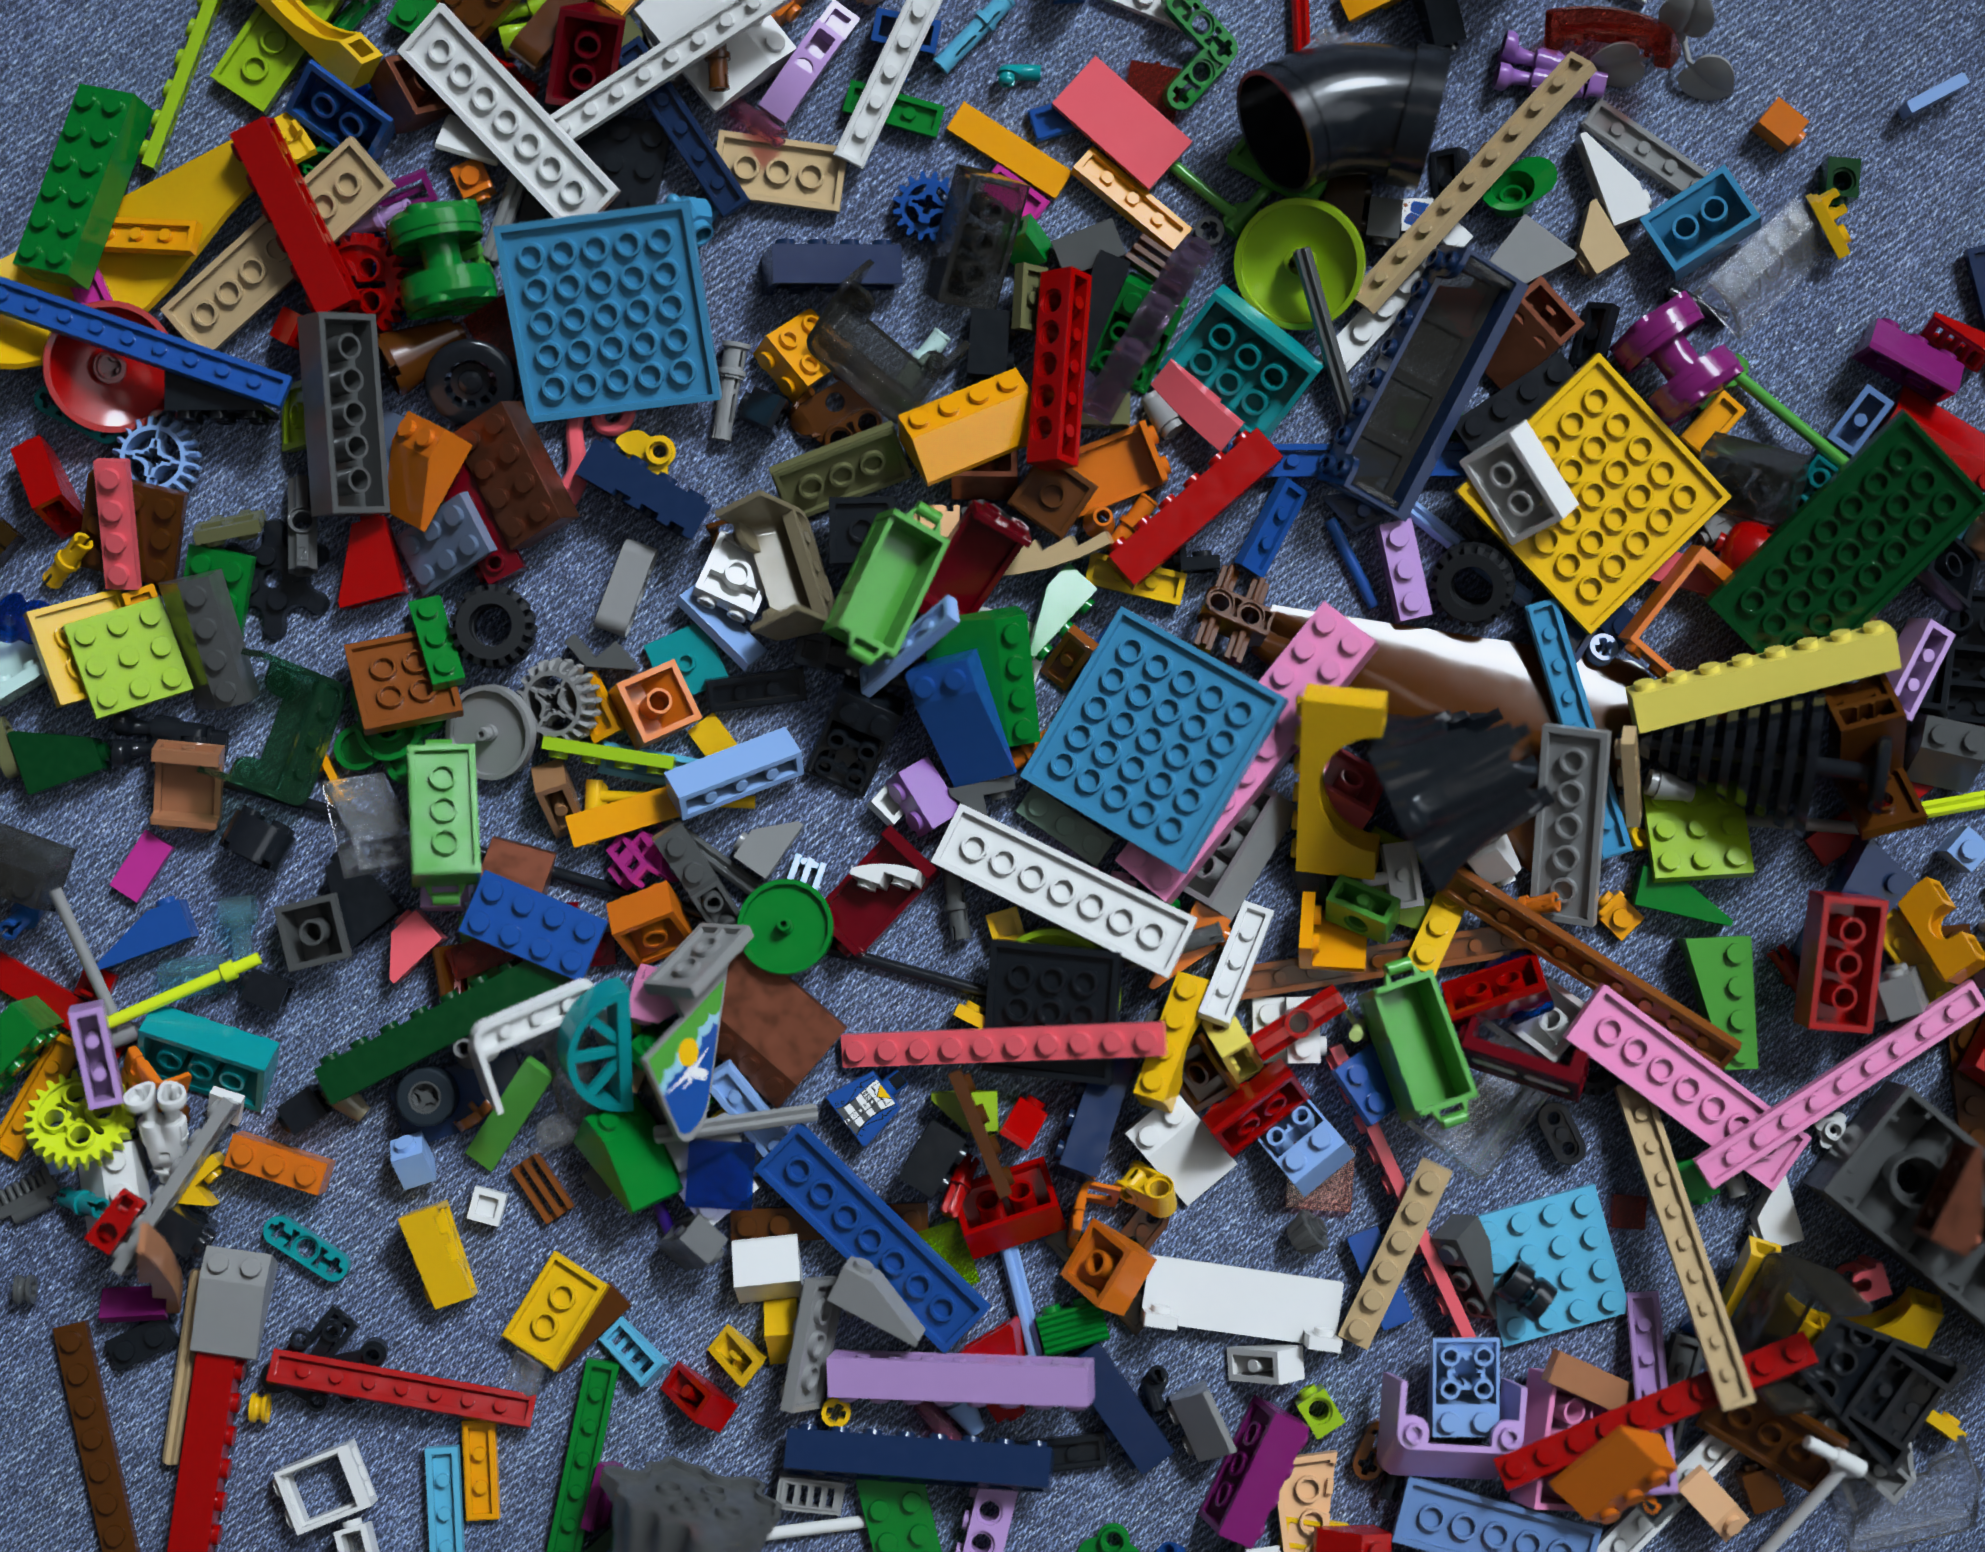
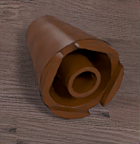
(409, 350)

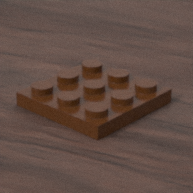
(159, 526)

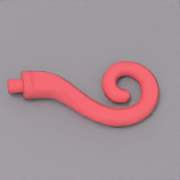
(576, 446)

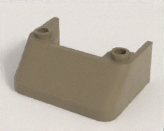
(786, 564)

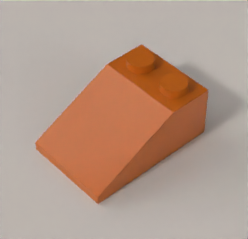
(422, 468)

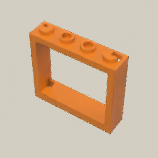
(1694, 556)

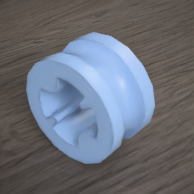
(1606, 641)

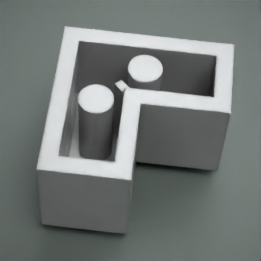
(1900, 993)

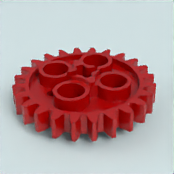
(359, 254)

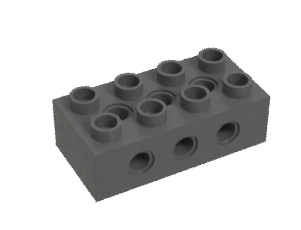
(1862, 1186)

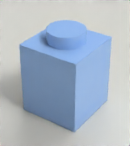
(1963, 849)
(412, 1160)

